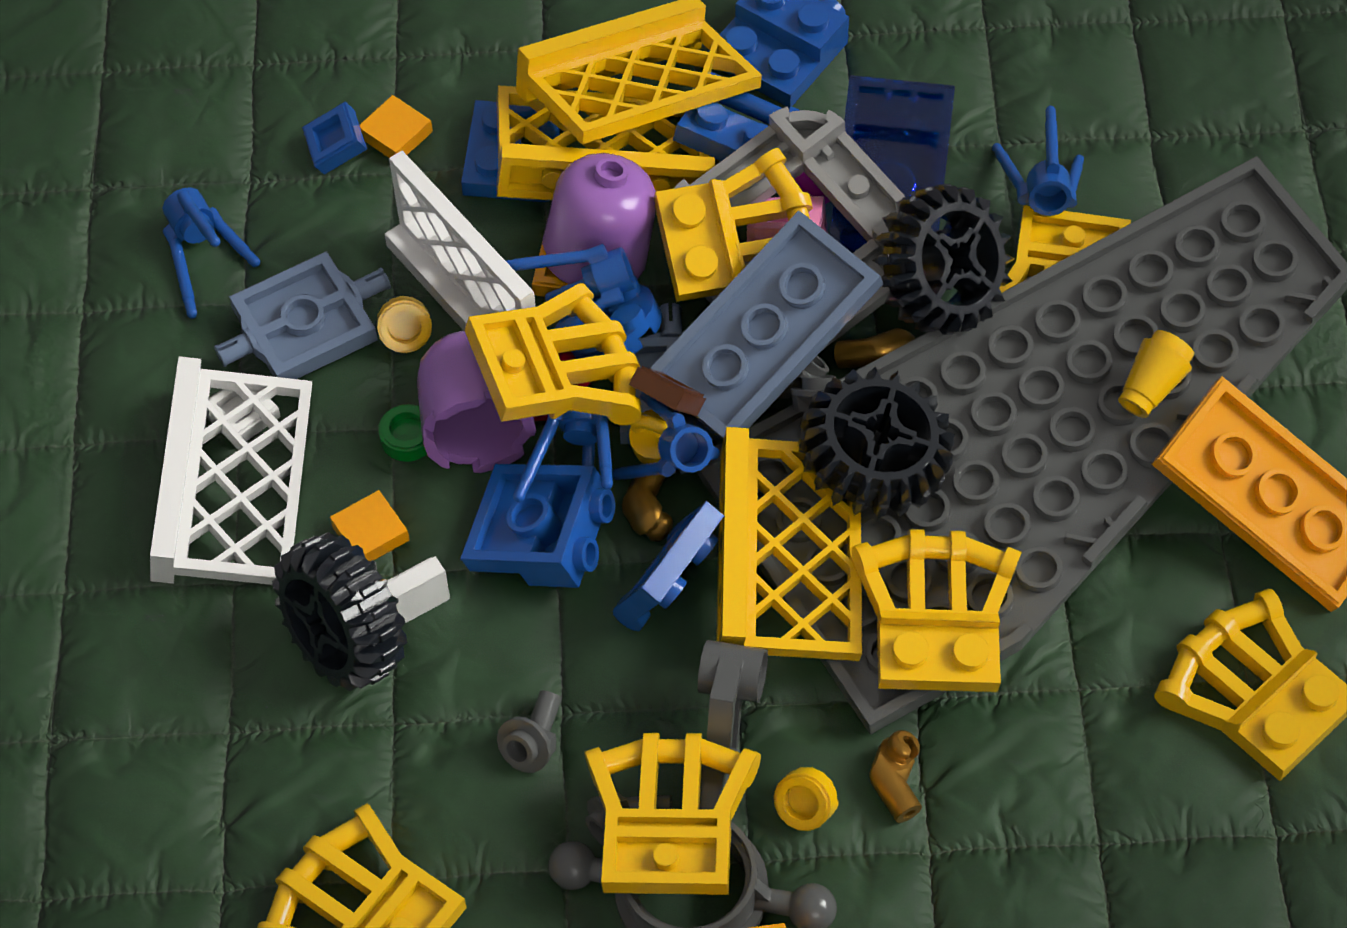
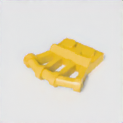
(702, 230)
(1053, 238)
(524, 365)
(933, 646)
(1282, 717)
(669, 848)
(399, 900)

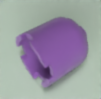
(598, 203)
(459, 412)

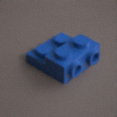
(787, 42)
(548, 533)

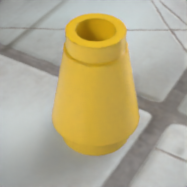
(1155, 372)

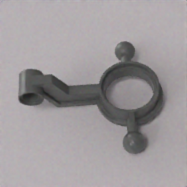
(729, 676)

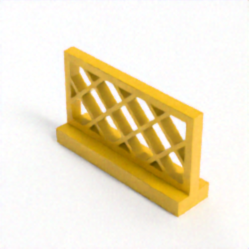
(631, 48)
(534, 169)
(740, 558)

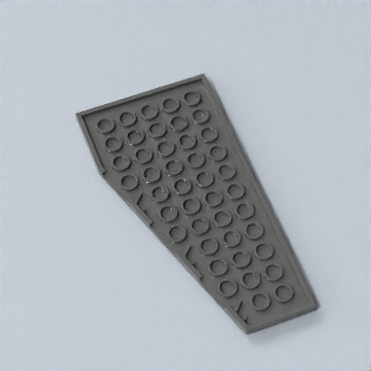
(1036, 411)

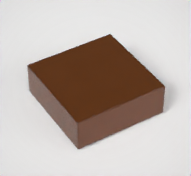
(668, 390)

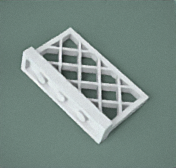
(448, 251)
(181, 471)

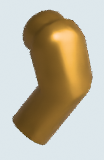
(864, 351)
(644, 510)
(891, 772)

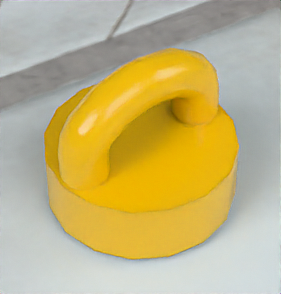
(404, 324)
(645, 436)
(805, 798)

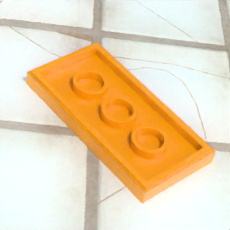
(1264, 489)

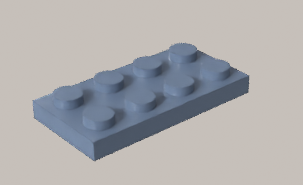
(769, 324)

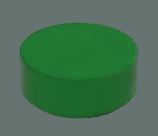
(402, 433)

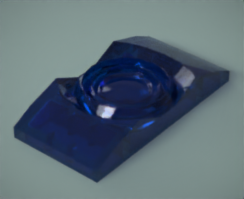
(903, 132)

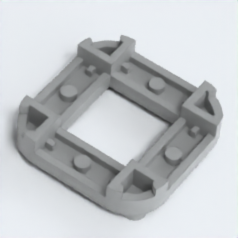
(836, 165)

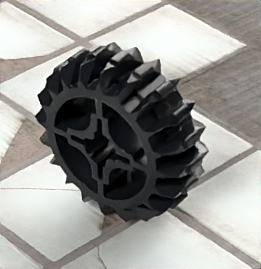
(926, 263)
(841, 445)
(339, 611)

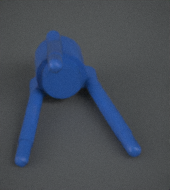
(1048, 183)
(194, 221)
(606, 275)
(580, 430)
(679, 447)

